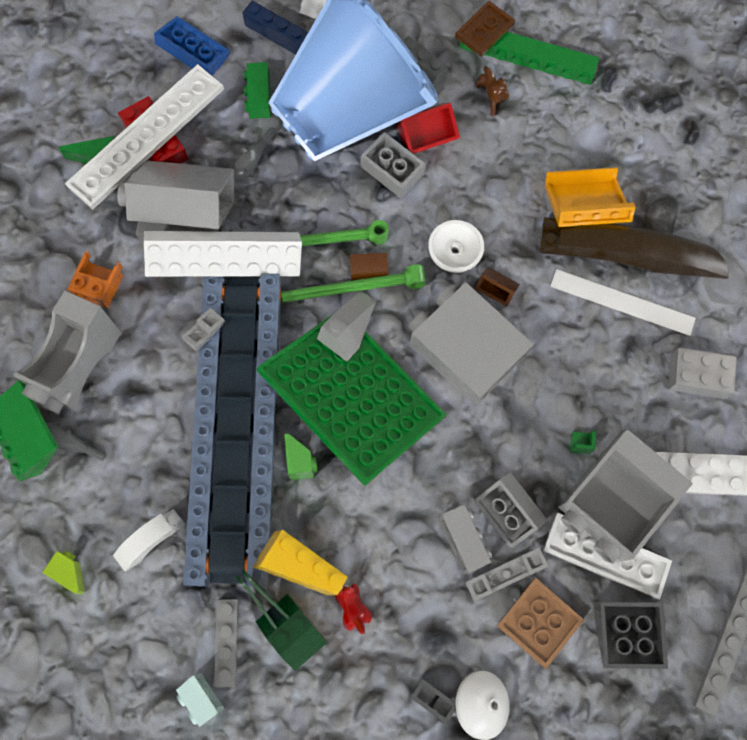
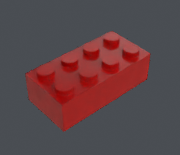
(171, 151)

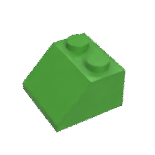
(299, 459)

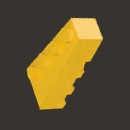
(298, 564)

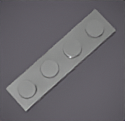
(226, 643)

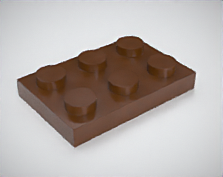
(485, 28)

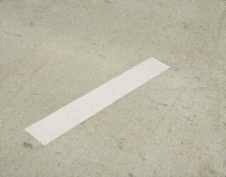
(623, 302)

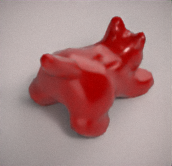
(354, 611)

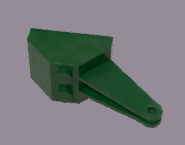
(286, 627)

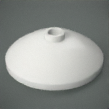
(456, 236)
(482, 705)

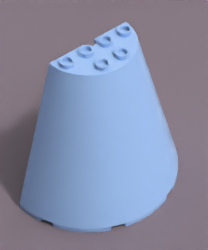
(349, 80)

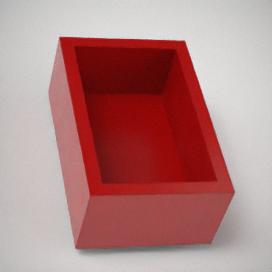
(428, 128)

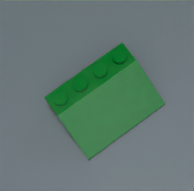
(24, 434)

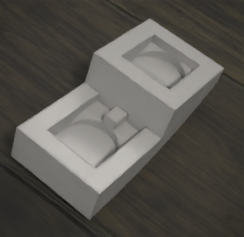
(205, 328)

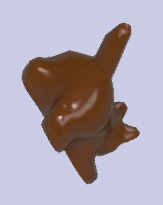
(495, 89)

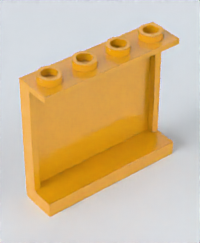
(587, 197)

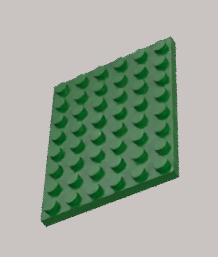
(359, 408)

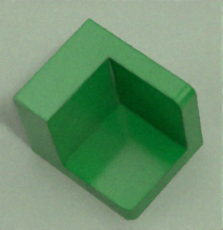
(583, 442)

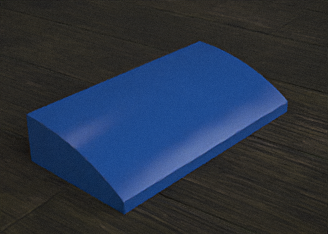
(191, 45)

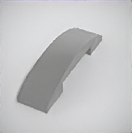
(506, 574)

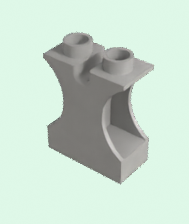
(74, 345)

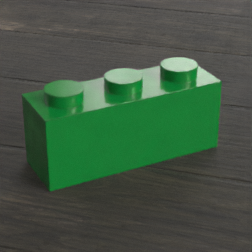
(257, 90)

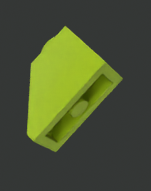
(66, 571)

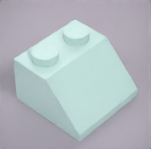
(199, 699)

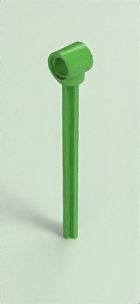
(349, 235)
(413, 277)

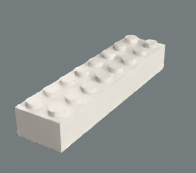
(221, 253)

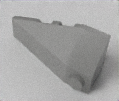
(347, 326)

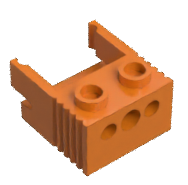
(95, 282)

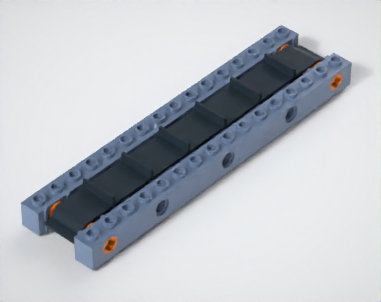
(236, 457)

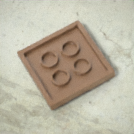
(540, 623)

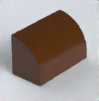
(368, 265)
(497, 286)

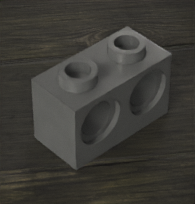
(433, 700)

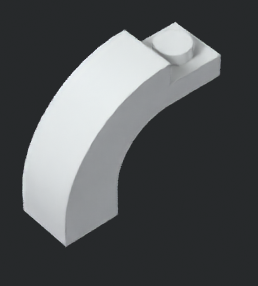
(146, 538)

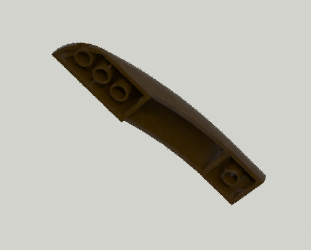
(634, 247)

